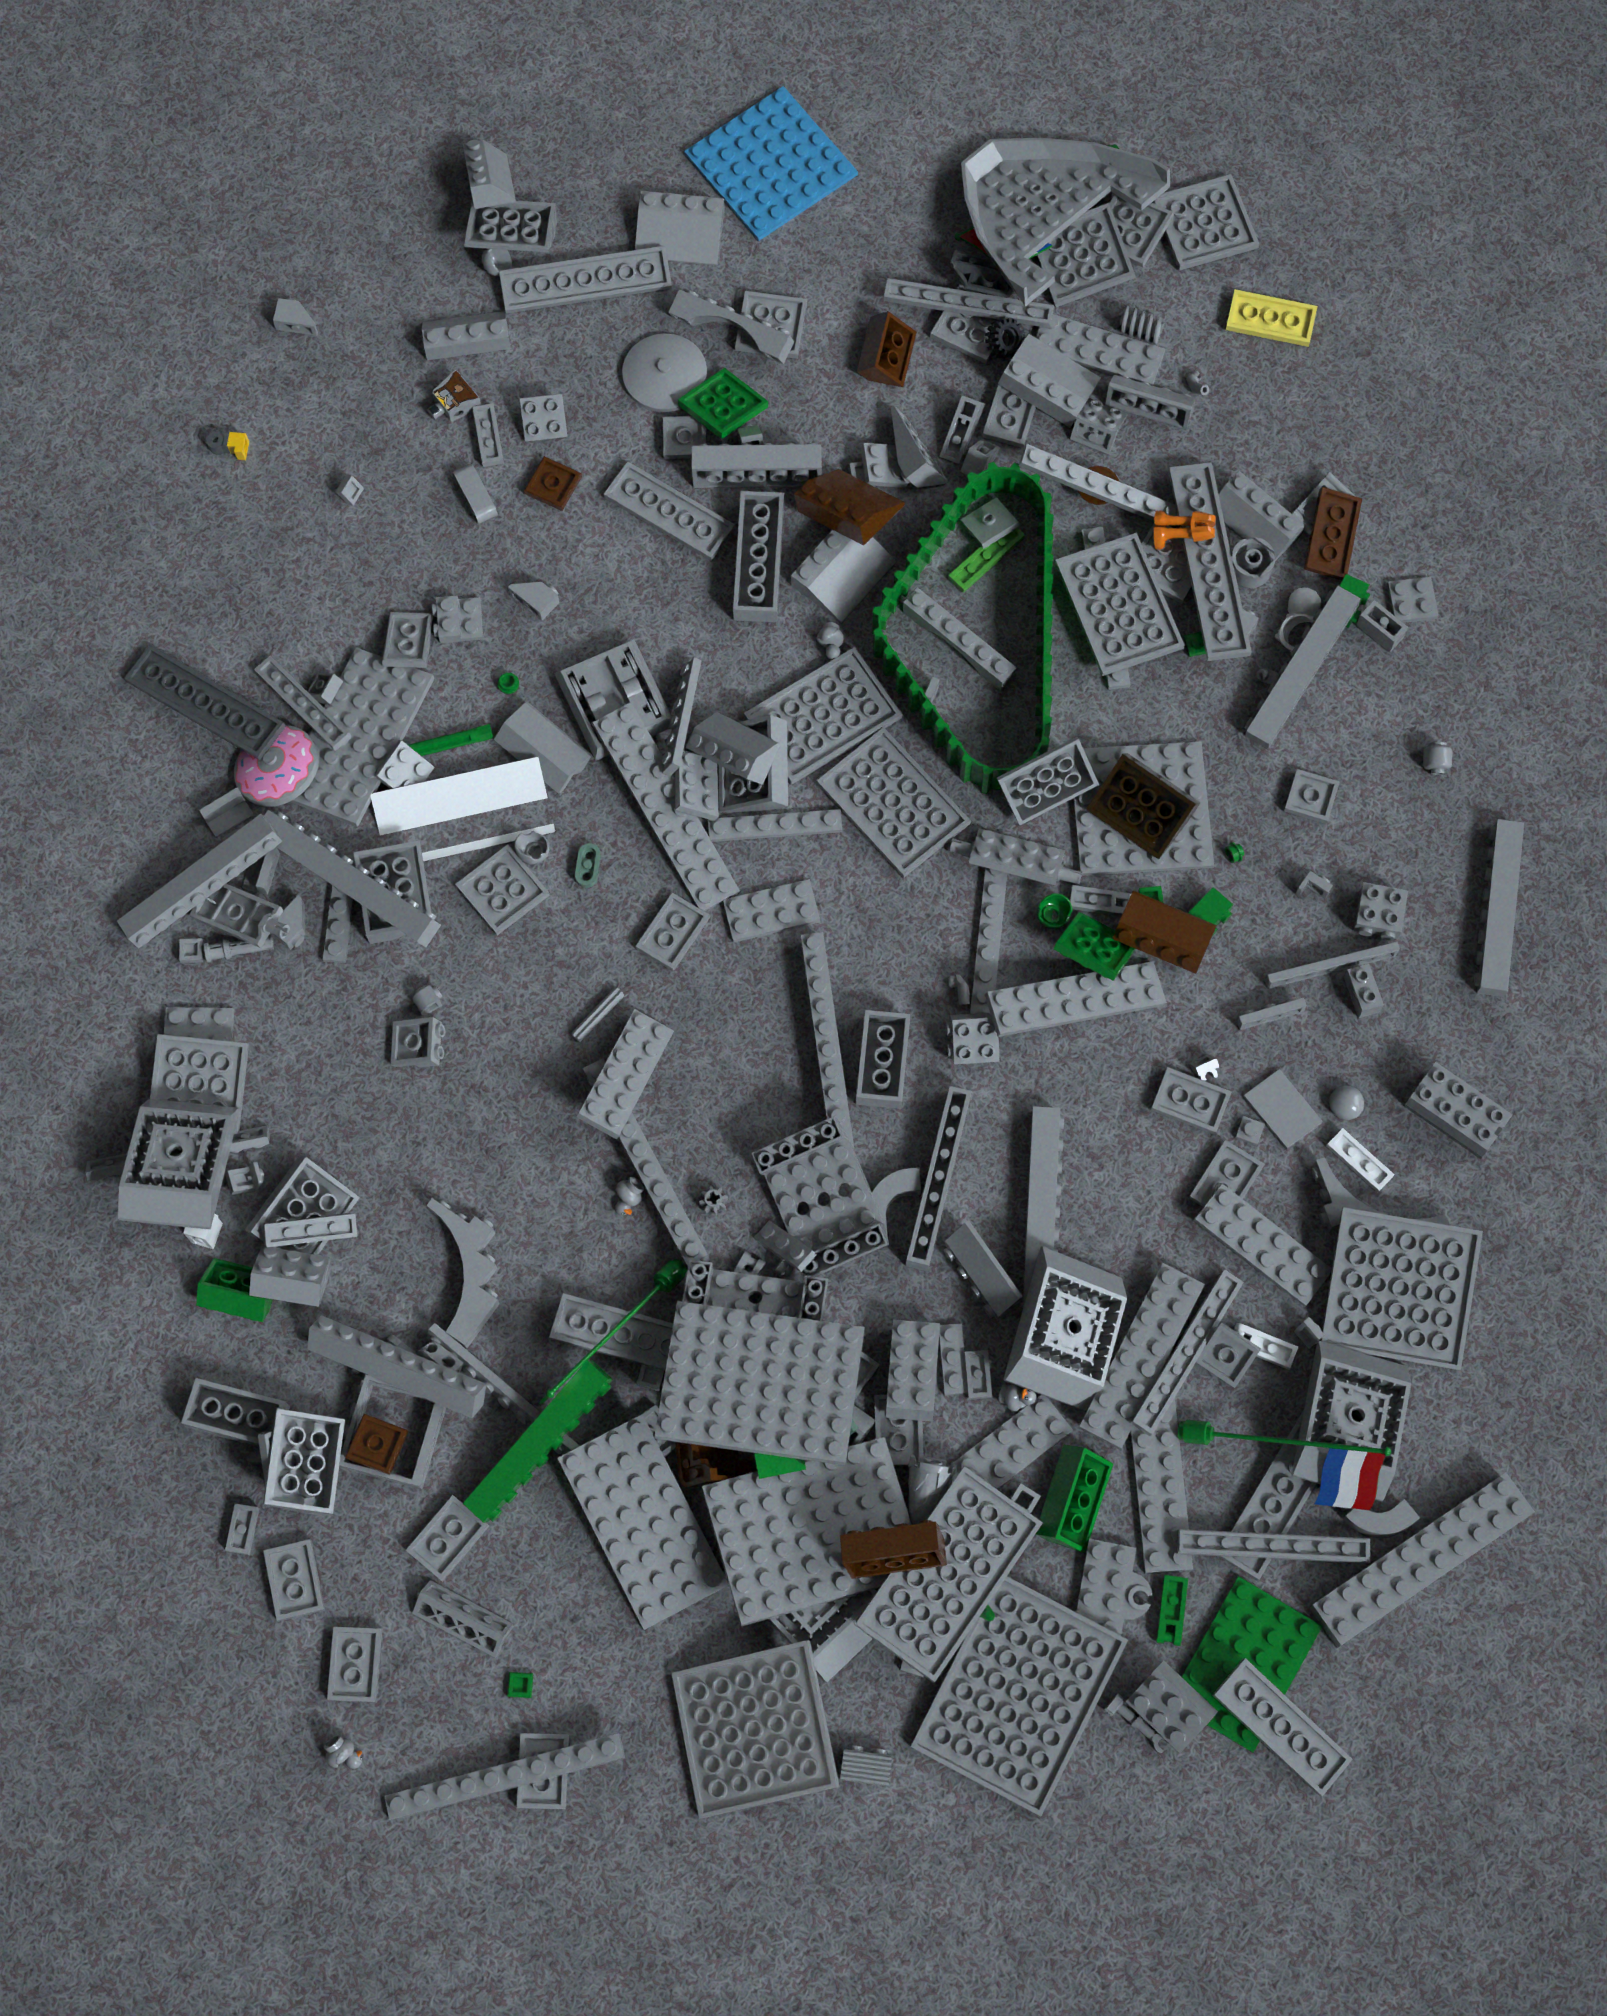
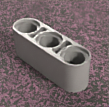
(475, 493)

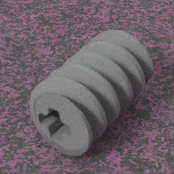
(1141, 325)

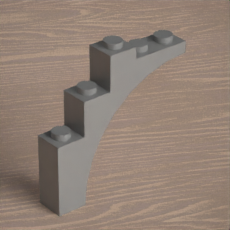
(1339, 1197)
(475, 1304)

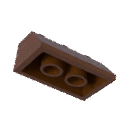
(886, 350)

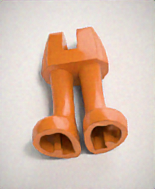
(1200, 529)

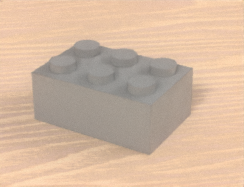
(289, 1276)
(1171, 1706)

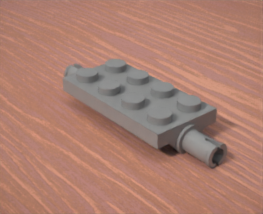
(1017, 857)
(240, 915)

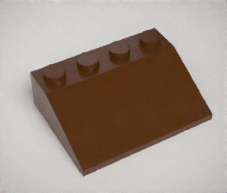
(847, 505)

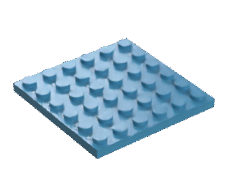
(771, 163)

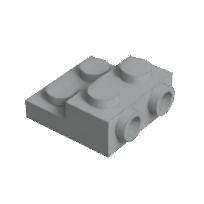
(458, 619)
(417, 1042)

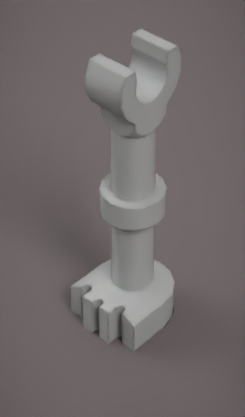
(1116, 1704)

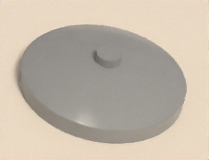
(662, 371)

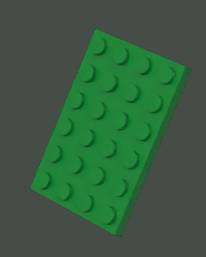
(1252, 1628)

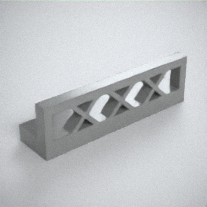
(463, 1614)

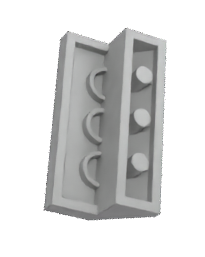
(533, 735)

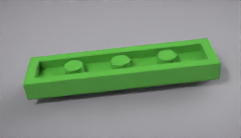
(983, 560)

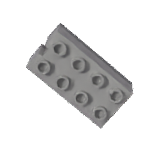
(1458, 1110)

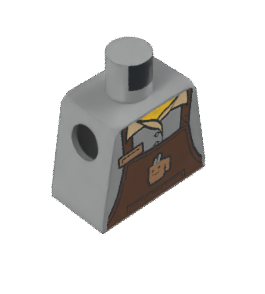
(453, 398)

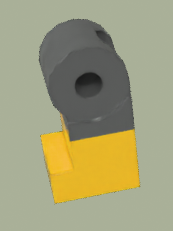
(228, 442)

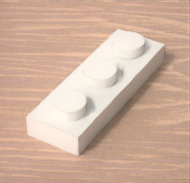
(1360, 1160)

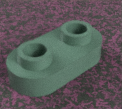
(587, 866)

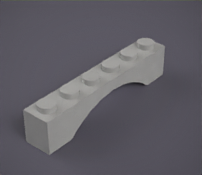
(694, 311)
(983, 657)

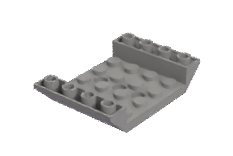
(815, 1164)
(733, 1291)

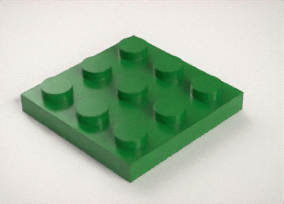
(723, 403)
(1094, 946)

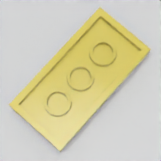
(1271, 318)

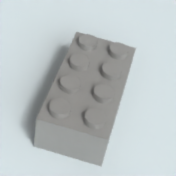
(883, 1059)
(912, 1370)
(230, 1412)

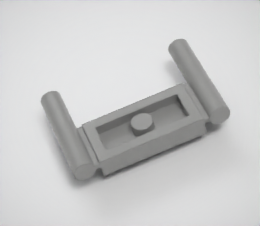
(1306, 510)

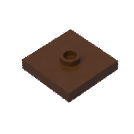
(553, 483)
(376, 1444)

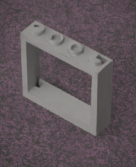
(428, 1444)

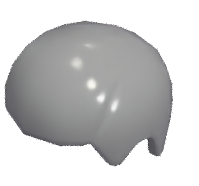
(496, 260)
(526, 842)
(1346, 1102)

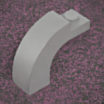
(896, 1185)
(1381, 1524)

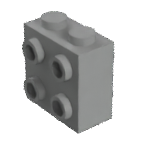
(1380, 911)
(972, 1039)

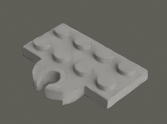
(1110, 1586)

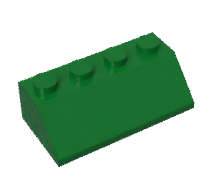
(1074, 1498)

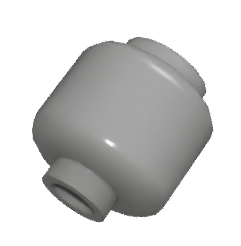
(1437, 757)

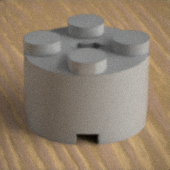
(1253, 562)

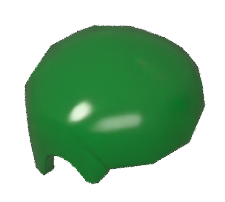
(1060, 905)

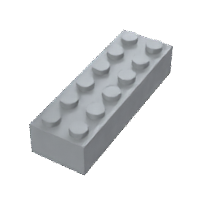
(755, 465)
(758, 556)

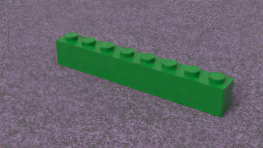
(537, 1442)

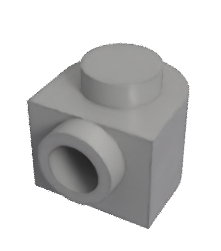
(427, 999)

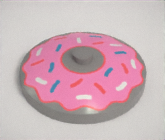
(282, 771)

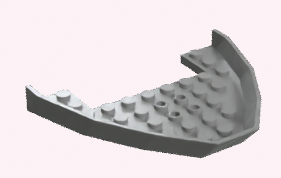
(1036, 187)

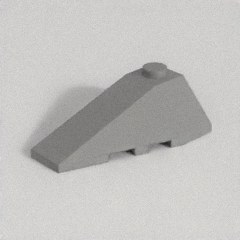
(912, 454)

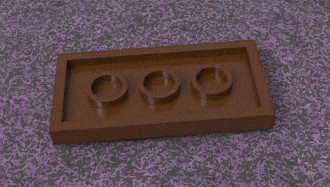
(1332, 533)

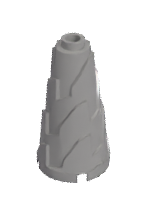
(927, 1485)

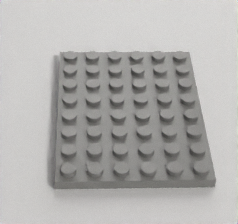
(760, 1383)
(786, 1529)
(1020, 1695)

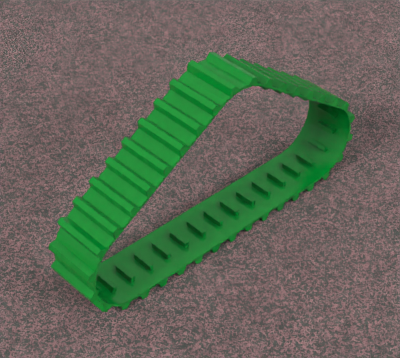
(989, 481)

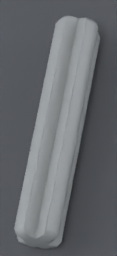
(597, 1014)

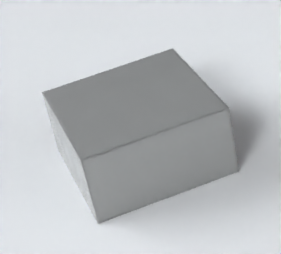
(325, 687)

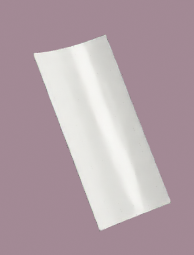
(460, 797)

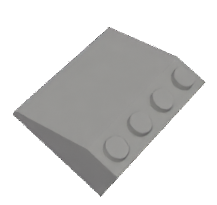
(683, 224)
(512, 226)
(1049, 380)
(841, 573)
(1047, 781)
(743, 795)
(402, 869)
(303, 1194)
(304, 1462)

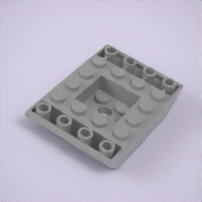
(181, 1187)
(1045, 1351)
(1348, 1382)
(829, 1630)

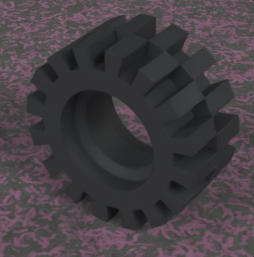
(995, 337)

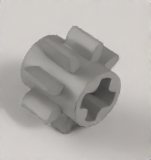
(719, 1200)

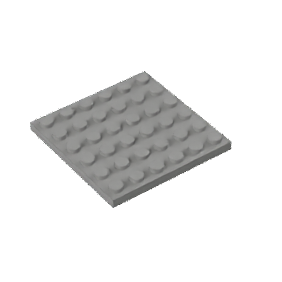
(1108, 851)
(1401, 1288)
(755, 1729)

